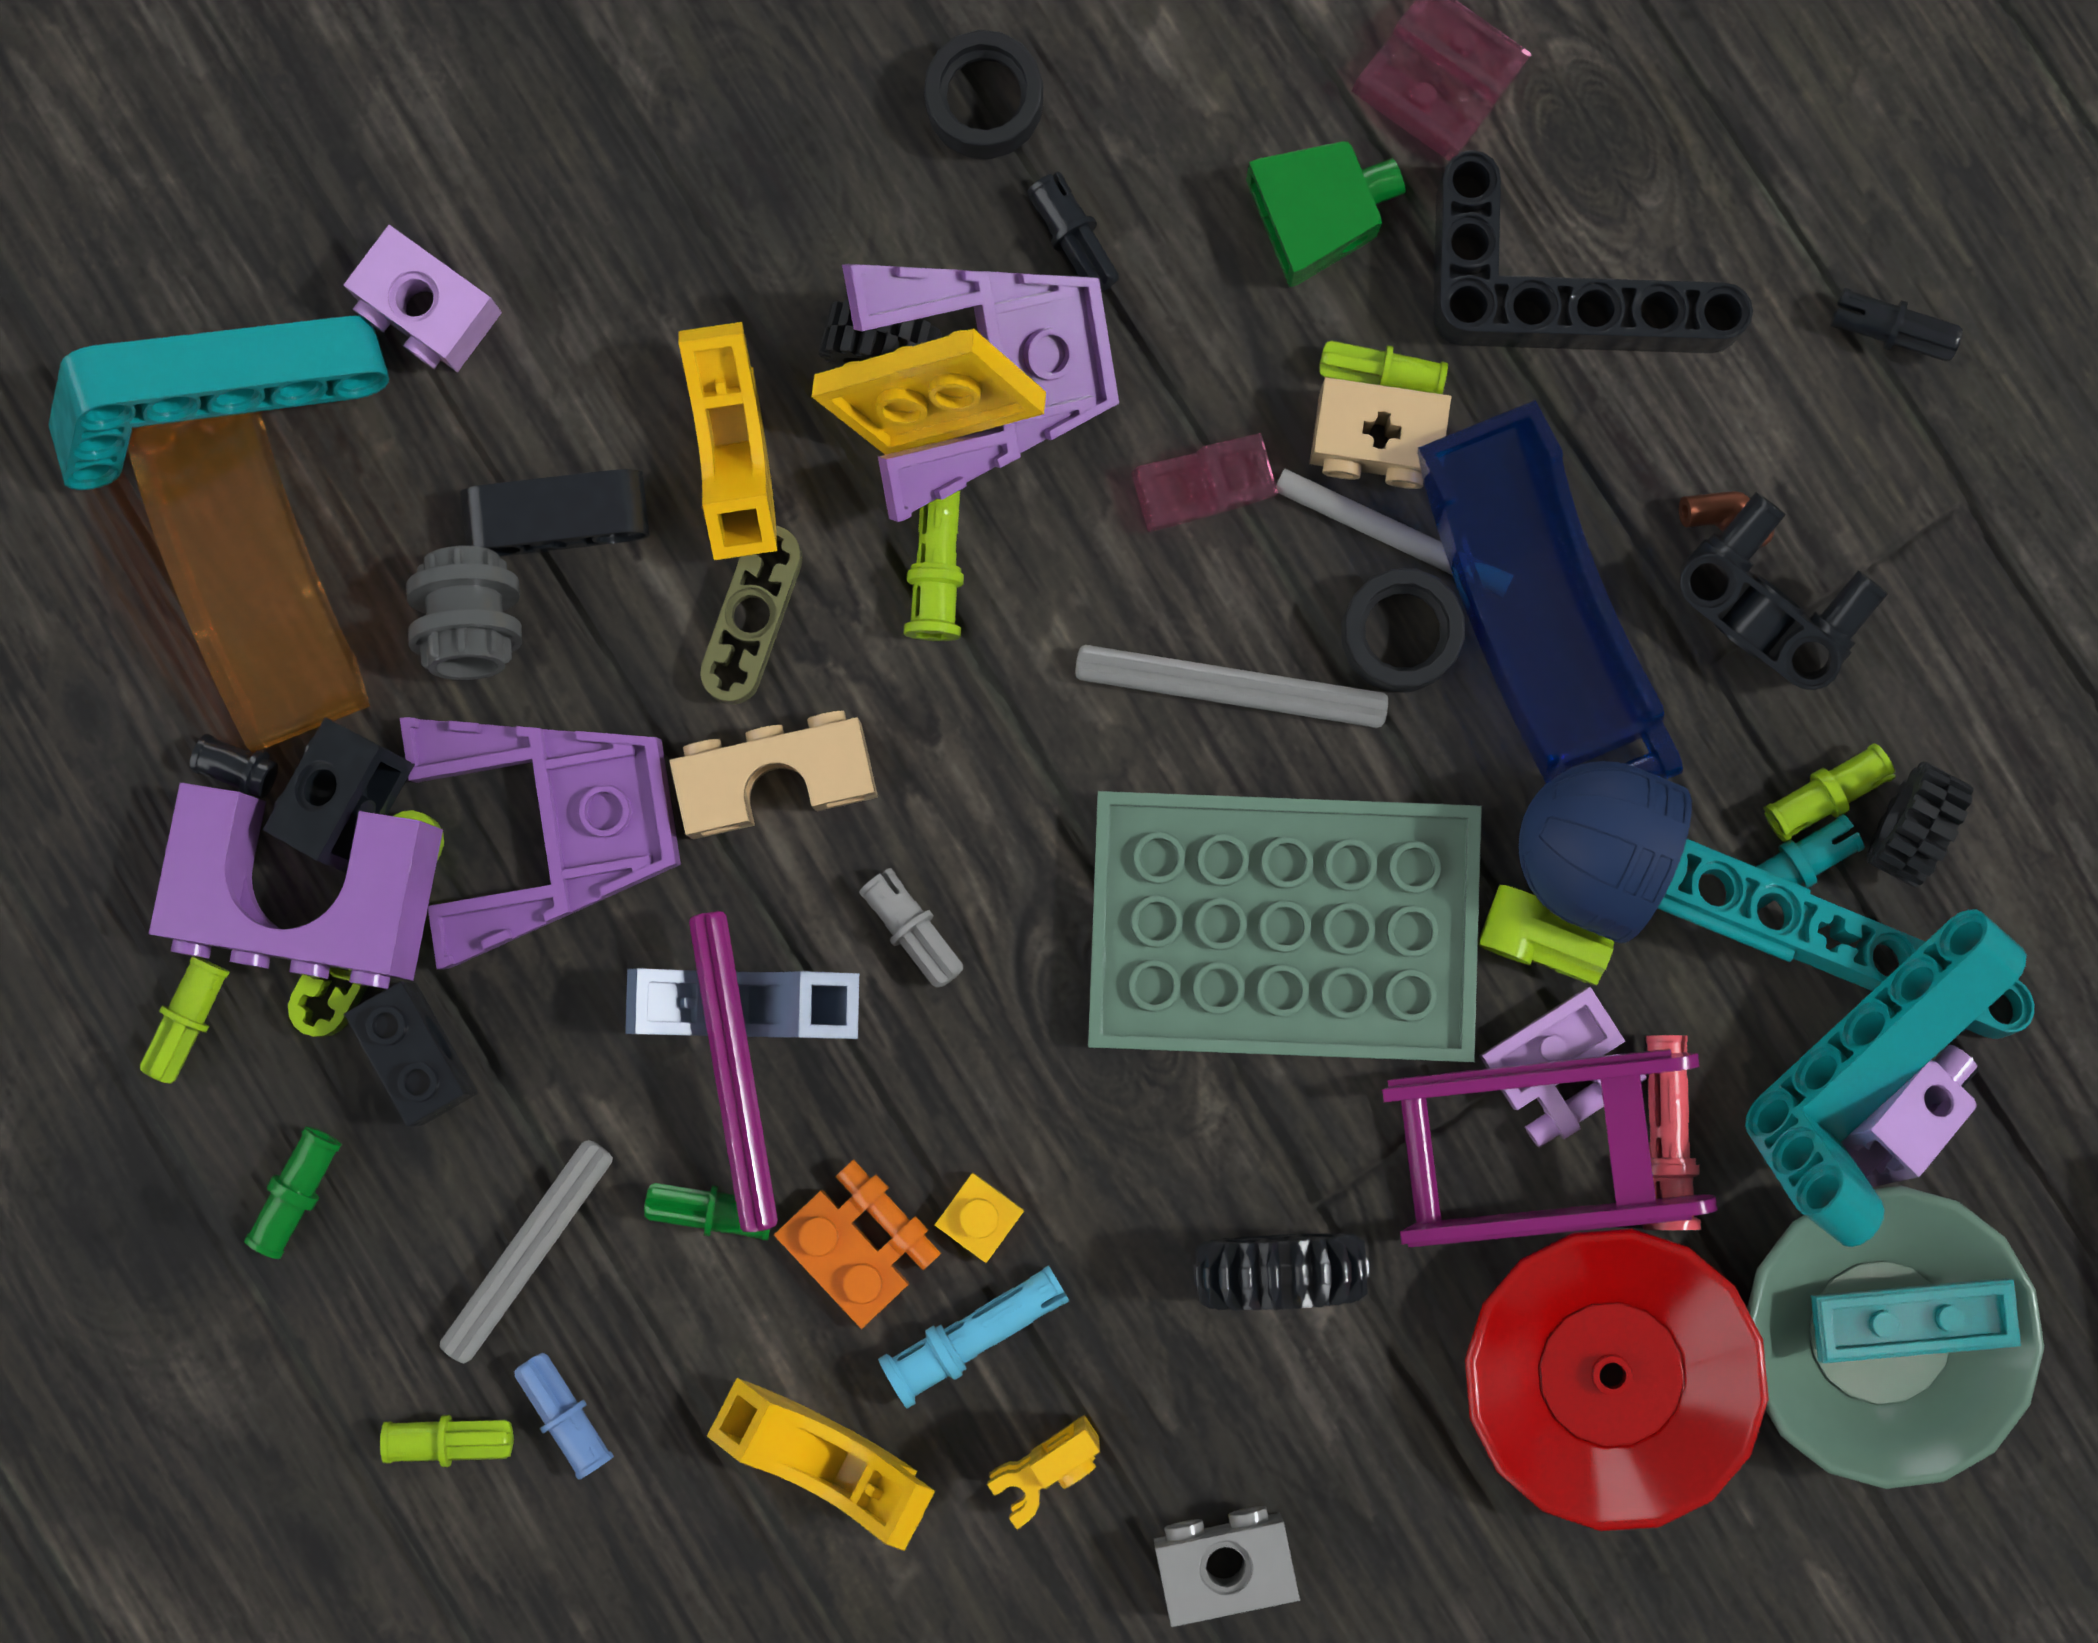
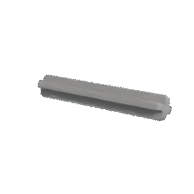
(526, 1251)

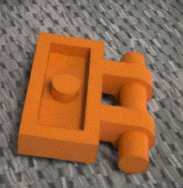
(843, 1257)

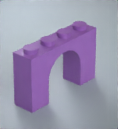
(211, 902)

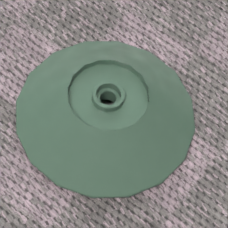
(1904, 1415)

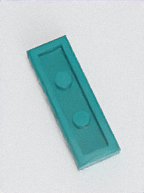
(1915, 1320)

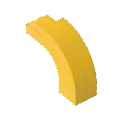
(730, 441)
(824, 1459)

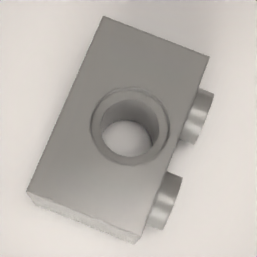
(1261, 1582)

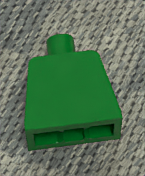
(1320, 204)

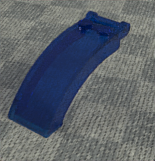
(1539, 596)

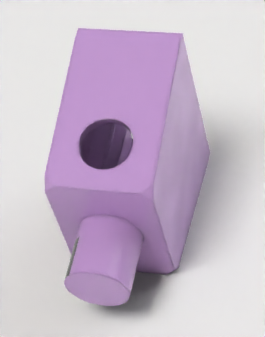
(1915, 1121)

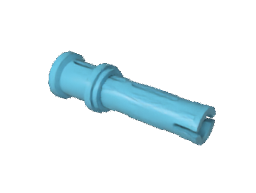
(948, 1349)

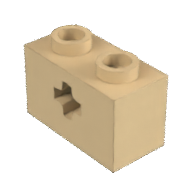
(1347, 416)

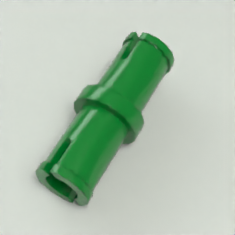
(292, 1192)

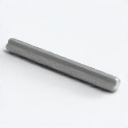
(1231, 686)

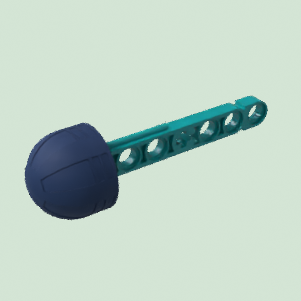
(1614, 848)

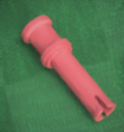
(1669, 1132)

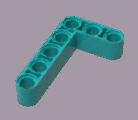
(200, 376)
(1867, 1060)

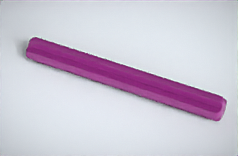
(733, 1071)

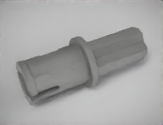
(911, 928)

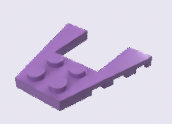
(1039, 321)
(600, 817)

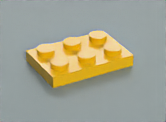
(929, 392)

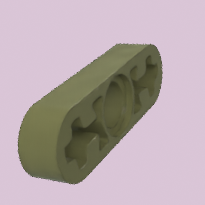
(722, 654)

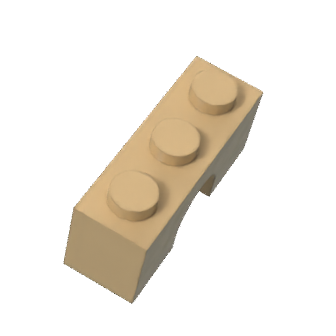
(717, 781)

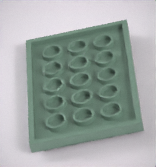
(1285, 926)

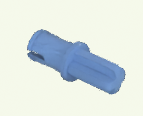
(562, 1415)

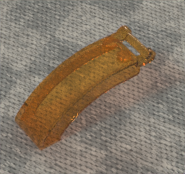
(245, 576)

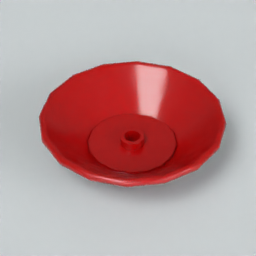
(1628, 1449)

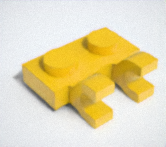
(1062, 1457)

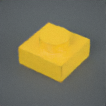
(979, 1217)

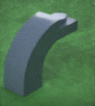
(771, 1002)

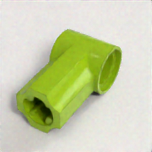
(1529, 932)

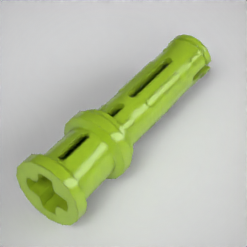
(936, 573)

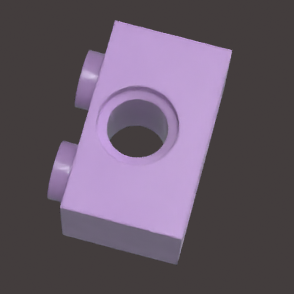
(400, 269)

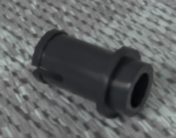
(234, 766)

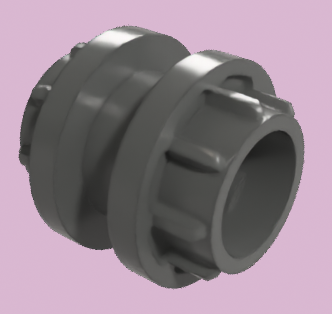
(464, 620)

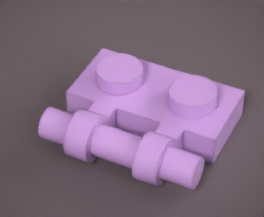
(1566, 1032)

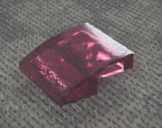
(1441, 74)

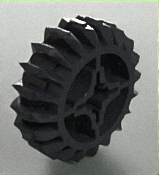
(1281, 1271)

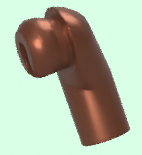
(1713, 509)

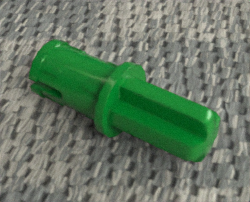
(696, 1209)

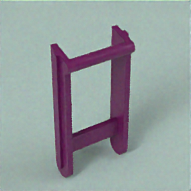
(1626, 1140)

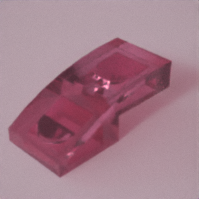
(1204, 482)

